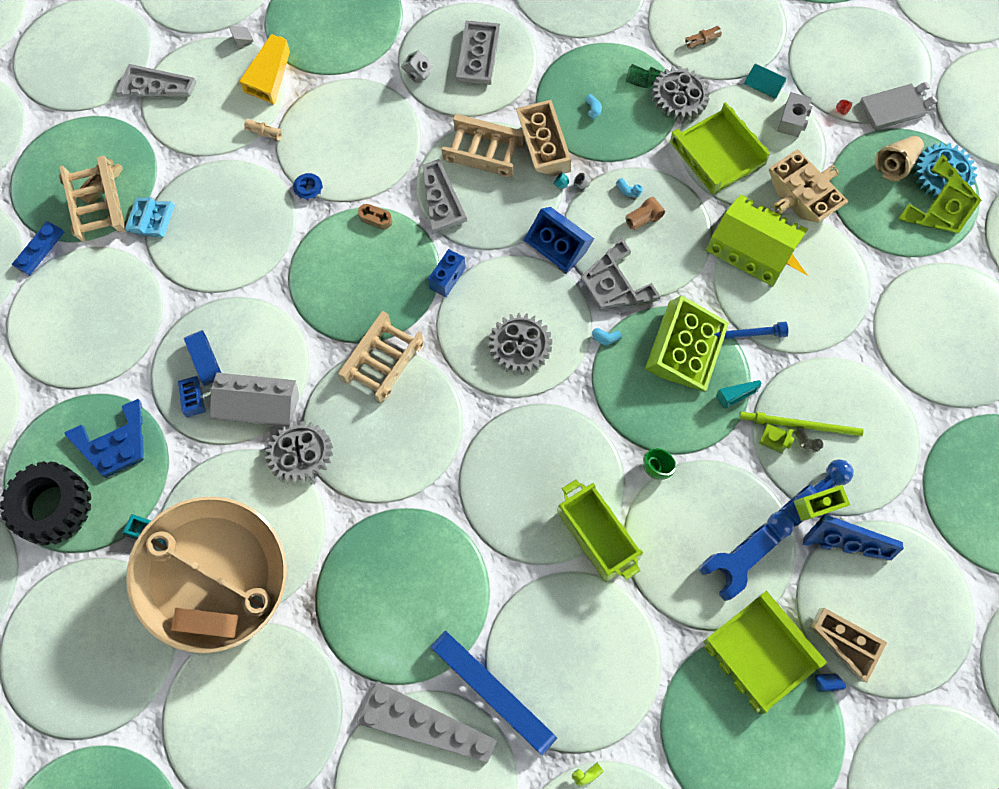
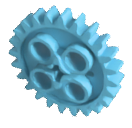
(956, 158)

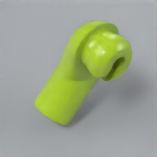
(587, 777)

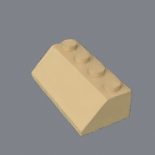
(544, 138)

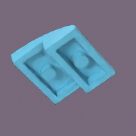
(149, 217)

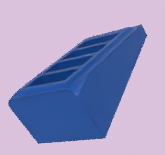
(196, 409)

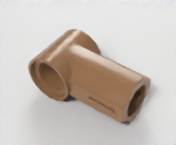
(649, 211)

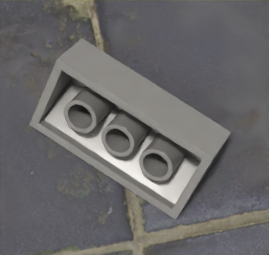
(253, 399)

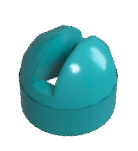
(561, 181)

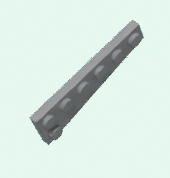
(408, 718)

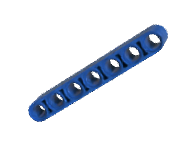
(494, 693)

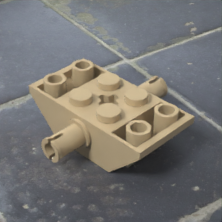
(805, 188)

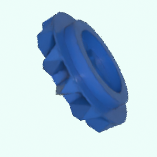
(301, 183)

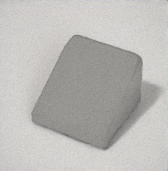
(241, 35)

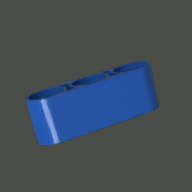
(202, 357)

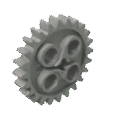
(680, 93)
(516, 359)
(280, 457)

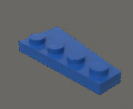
(852, 538)

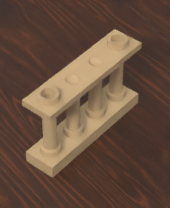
(487, 130)
(110, 203)
(372, 340)

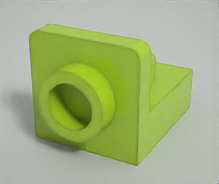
(776, 438)

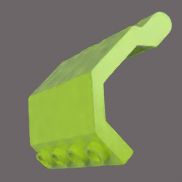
(755, 240)

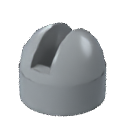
(582, 181)

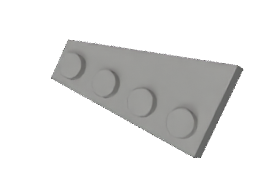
(442, 200)

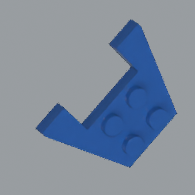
(117, 448)

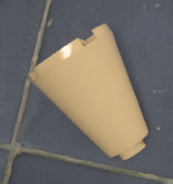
(898, 158)

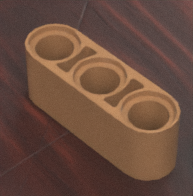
(204, 622)

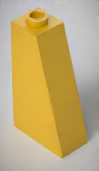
(267, 70)

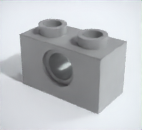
(794, 114)

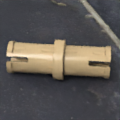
(263, 129)

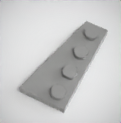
(149, 82)

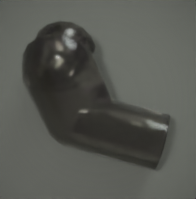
(807, 443)

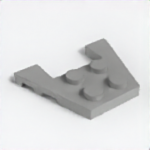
(609, 285)

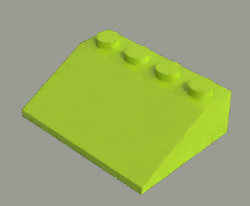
(686, 344)

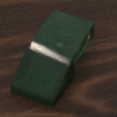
(642, 77)

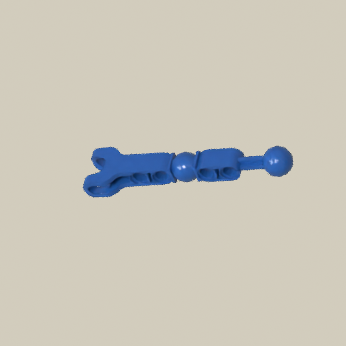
(765, 538)

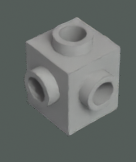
(417, 66)

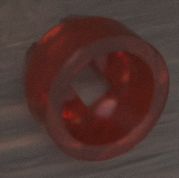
(844, 106)

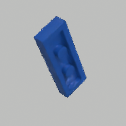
(38, 248)

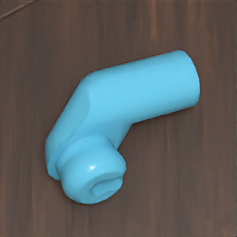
(595, 106)
(627, 190)
(604, 337)

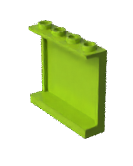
(720, 149)
(763, 652)

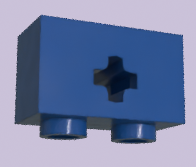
(447, 273)

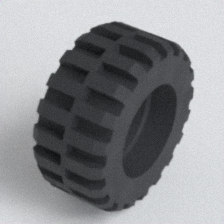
(28, 486)

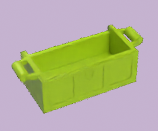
(599, 532)

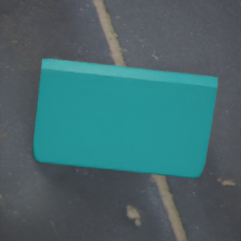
(765, 81)

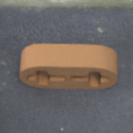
(375, 215)

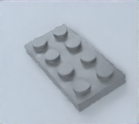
(478, 52)

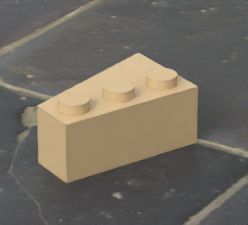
(849, 642)

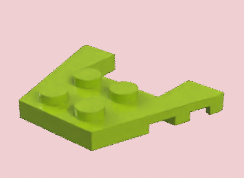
(952, 205)

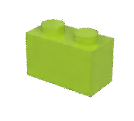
(821, 502)

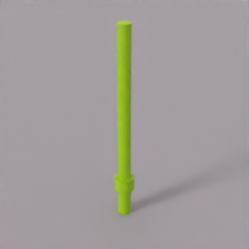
(761, 418)

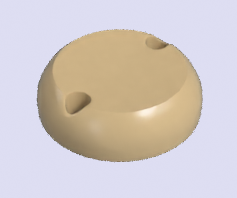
(211, 562)

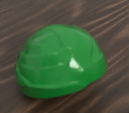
(659, 464)

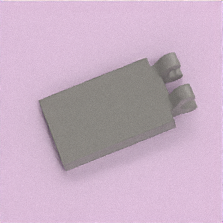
(897, 105)

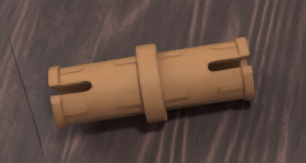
(703, 37)

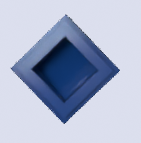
(829, 682)

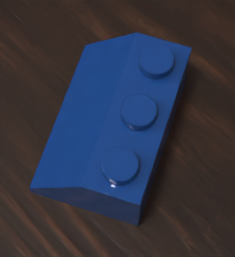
(558, 238)

